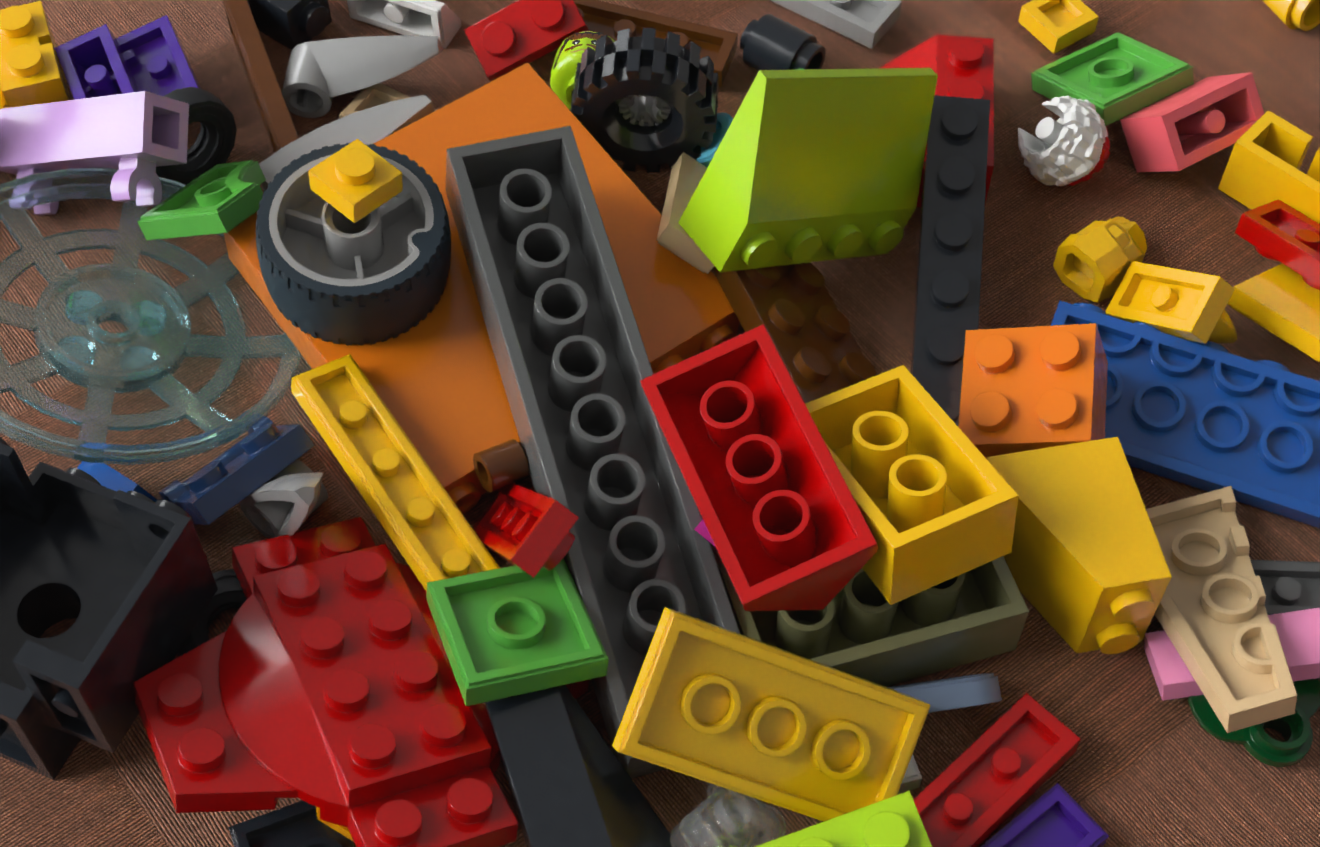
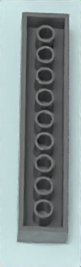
(578, 399)

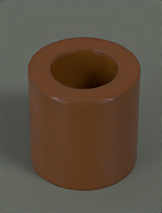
(501, 465)

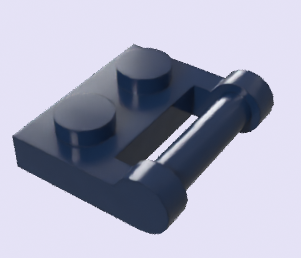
(239, 470)

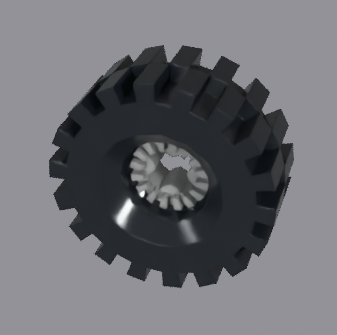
(645, 127)

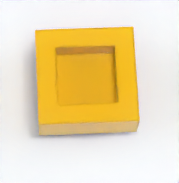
(1058, 22)
(355, 180)

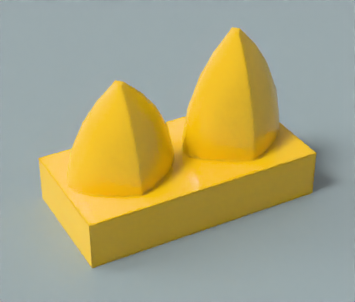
(1175, 302)

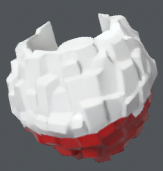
(1068, 147)

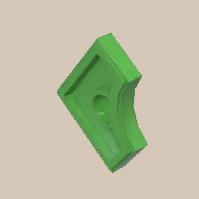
(208, 204)

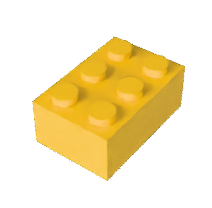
(916, 482)

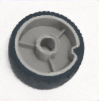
(351, 277)

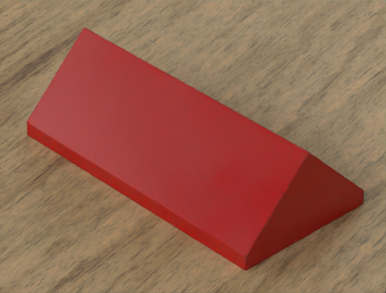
(761, 475)

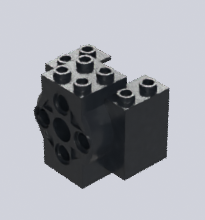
(117, 567)

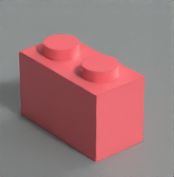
(1192, 123)

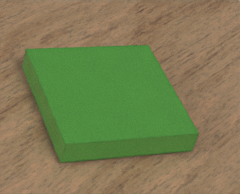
(1114, 76)
(515, 632)

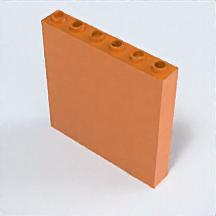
(443, 371)

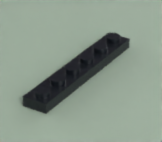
(950, 245)

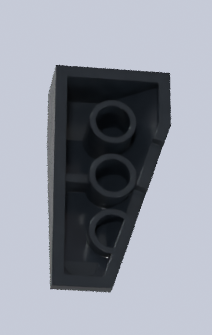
(567, 777)

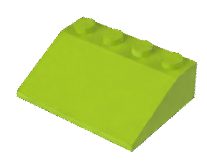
(815, 168)

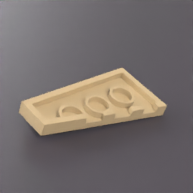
(1219, 611)

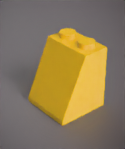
(1084, 543)

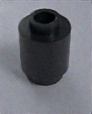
(779, 46)

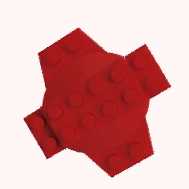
(330, 698)

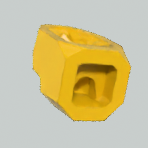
(1099, 256)

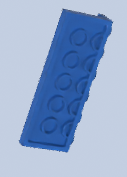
(1210, 415)

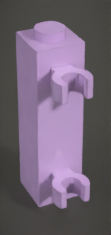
(109, 131)

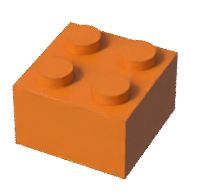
(1033, 387)

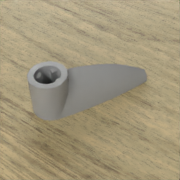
(345, 65)
(285, 500)

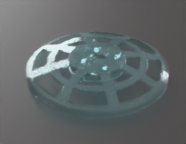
(127, 361)

